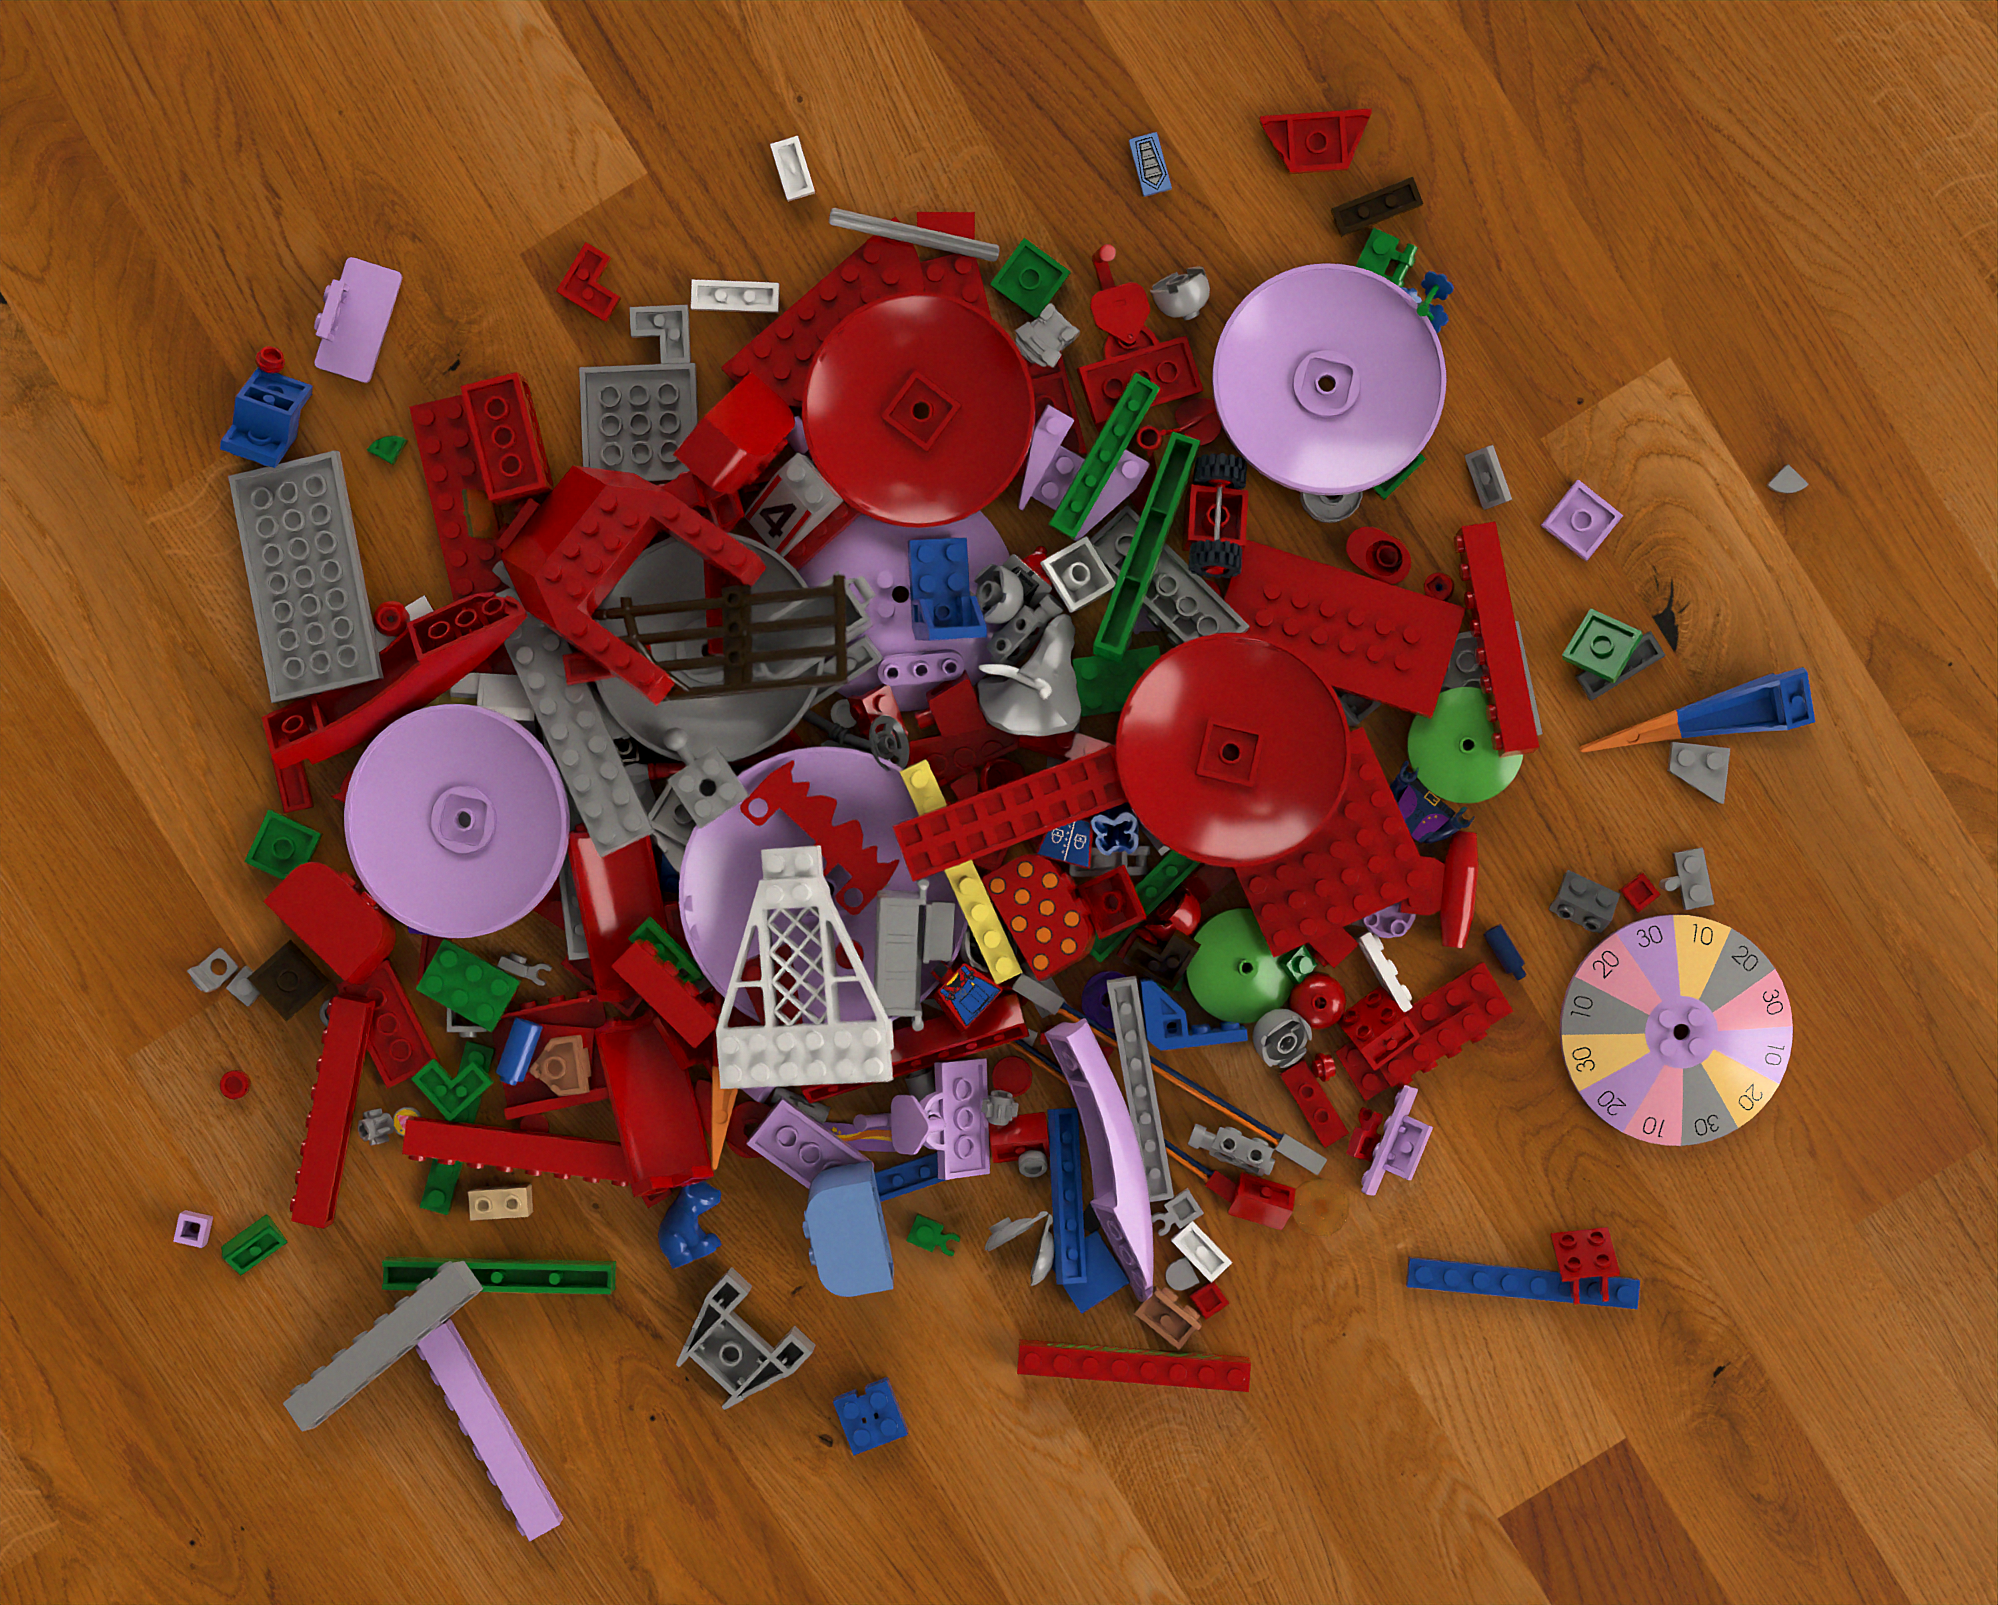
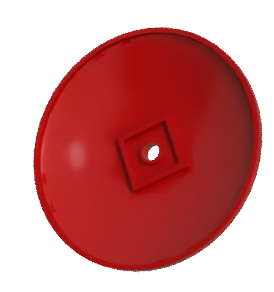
(865, 396)
(1287, 740)

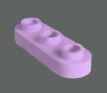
(908, 662)

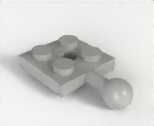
(689, 780)

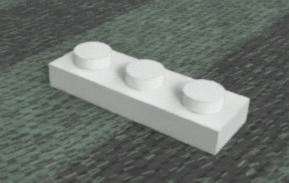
(735, 296)
(1384, 970)

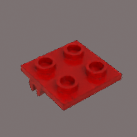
(1583, 1256)

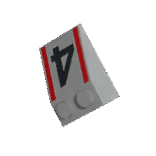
(792, 504)

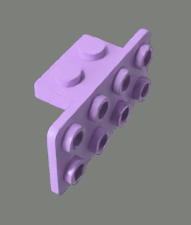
(356, 319)

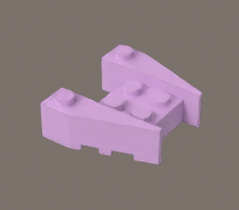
(1053, 467)

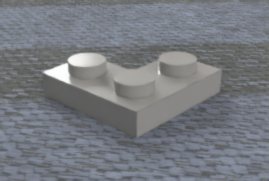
(669, 324)

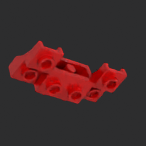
(701, 498)

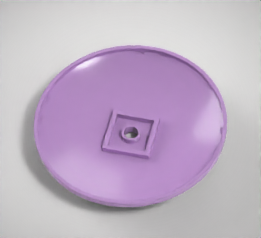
(881, 556)

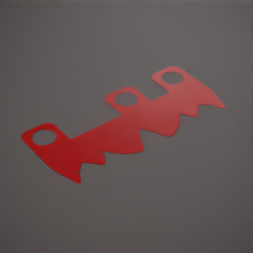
(838, 843)

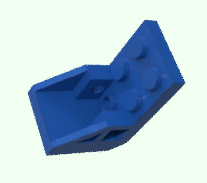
(942, 591)
(1162, 1009)

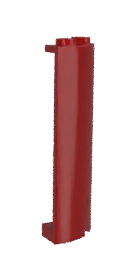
(614, 901)
(652, 1107)

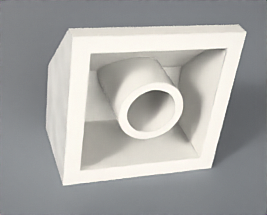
(1078, 574)

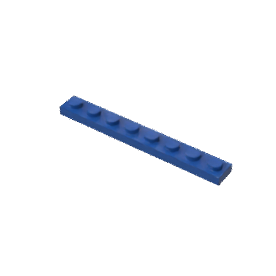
(1517, 1282)

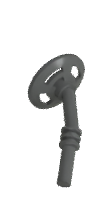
(879, 744)

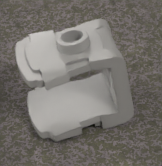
(1045, 337)

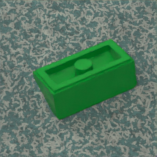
(253, 1245)

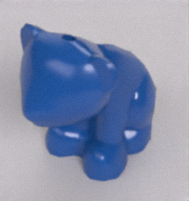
(1116, 830)
(680, 1233)

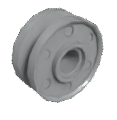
(1328, 510)

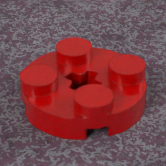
(736, 1136)

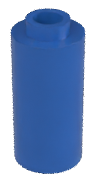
(518, 1051)

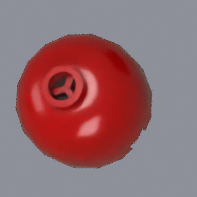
(1176, 911)
(1312, 988)

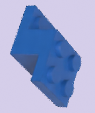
(266, 417)

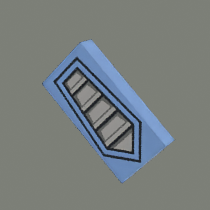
(1150, 164)

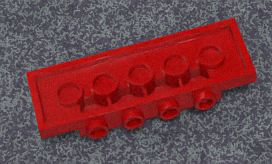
(1444, 1020)

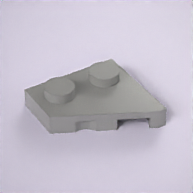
(1701, 767)

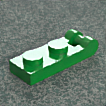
(668, 950)

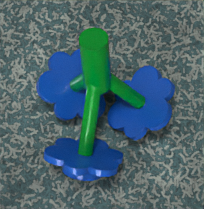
(1436, 287)

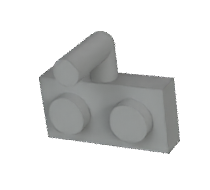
(1691, 879)

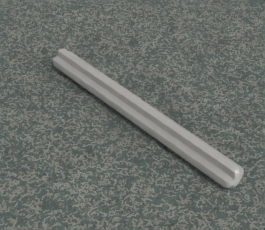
(913, 234)

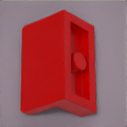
(1018, 1136)
(1262, 1201)

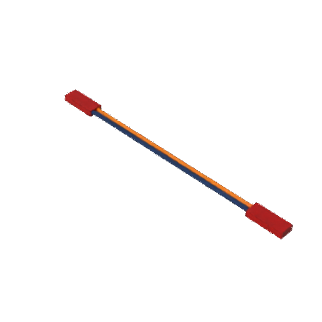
(1216, 1182)

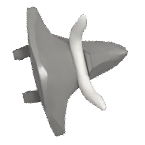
(1041, 693)

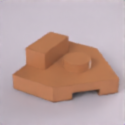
(564, 1066)

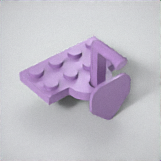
(955, 1120)

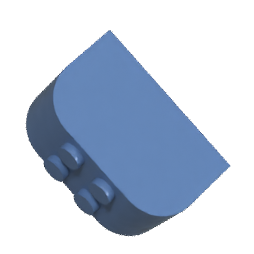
(848, 1231)

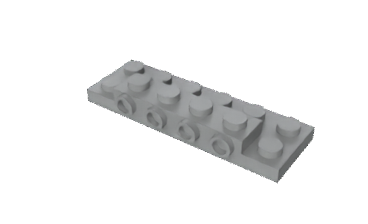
(1175, 596)

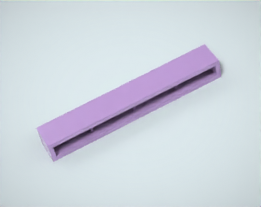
(489, 1430)

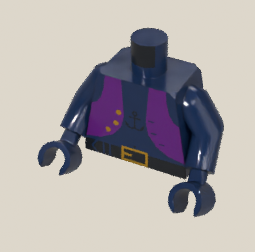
(1423, 812)

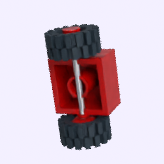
(1216, 516)

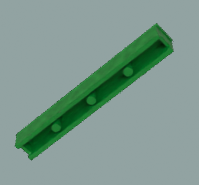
(508, 1274)

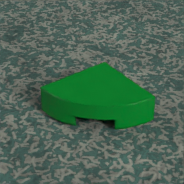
(388, 448)

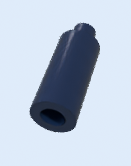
(1505, 951)

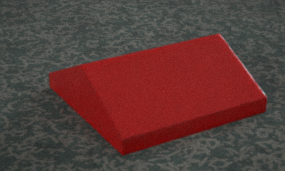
(1112, 902)

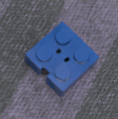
(876, 1431)

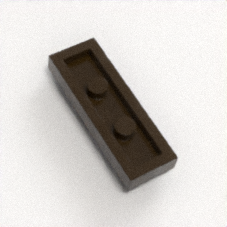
(1377, 206)

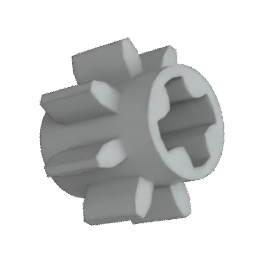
(999, 1107)
(375, 1126)

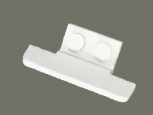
(501, 694)

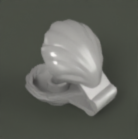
(1007, 1230)

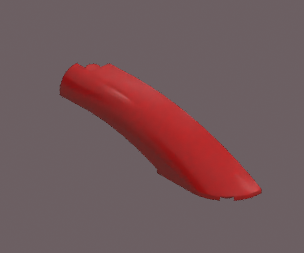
(415, 669)

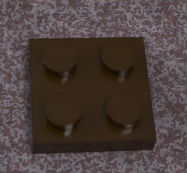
(288, 980)

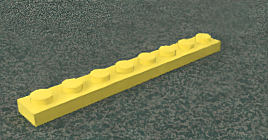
(966, 883)

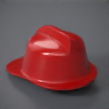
(1379, 554)

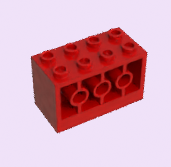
(507, 439)

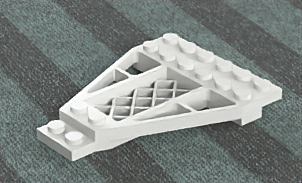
(806, 1051)

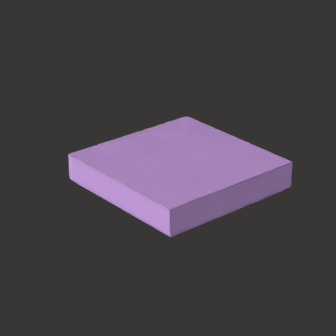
(1581, 520)

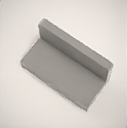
(938, 931)

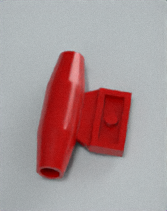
(1452, 891)

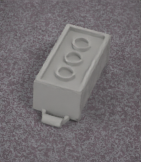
(856, 623)
(900, 951)

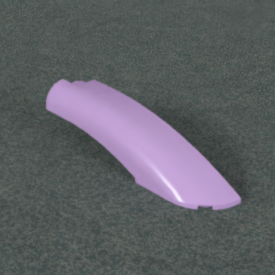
(1114, 1152)

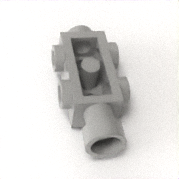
(1020, 631)
(1239, 1149)

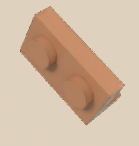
(1169, 1317)

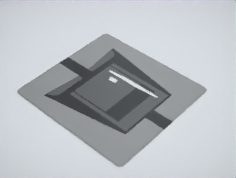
(1033, 586)

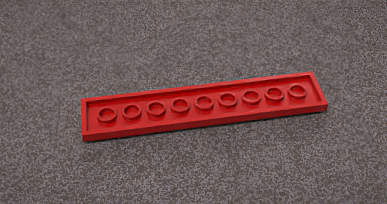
(450, 467)

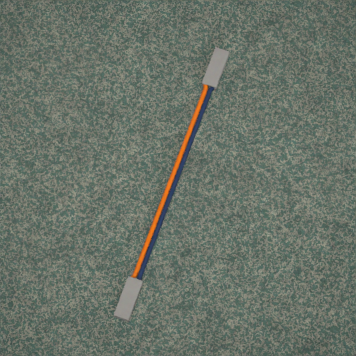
(1286, 1145)

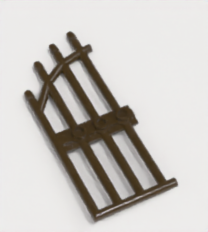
(737, 639)

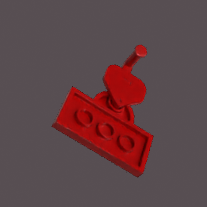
(1122, 315)

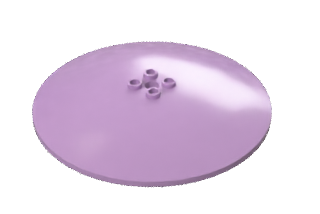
(725, 868)

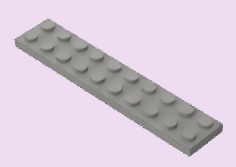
(577, 737)

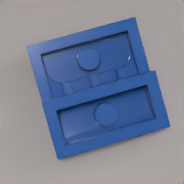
(1102, 1275)

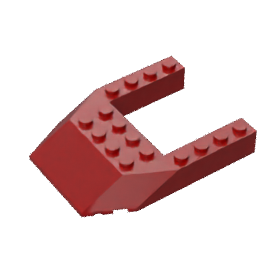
(585, 544)

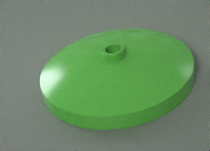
(1438, 749)
(1216, 970)

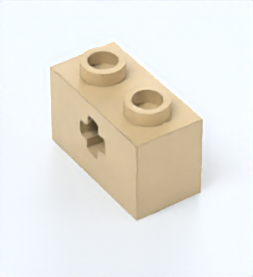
(500, 1201)

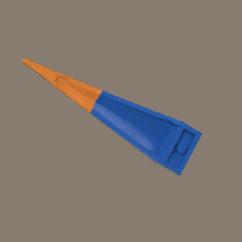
(1756, 706)

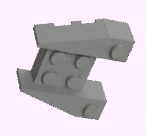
(733, 1350)

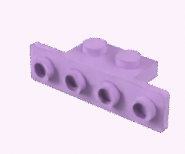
(1401, 1143)

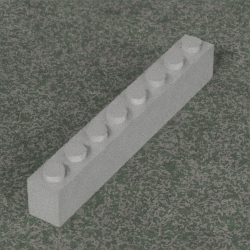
(382, 1345)

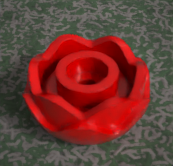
(399, 615)

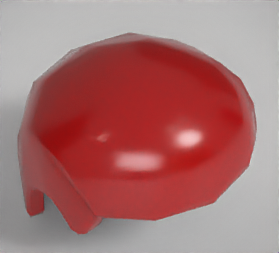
(999, 772)

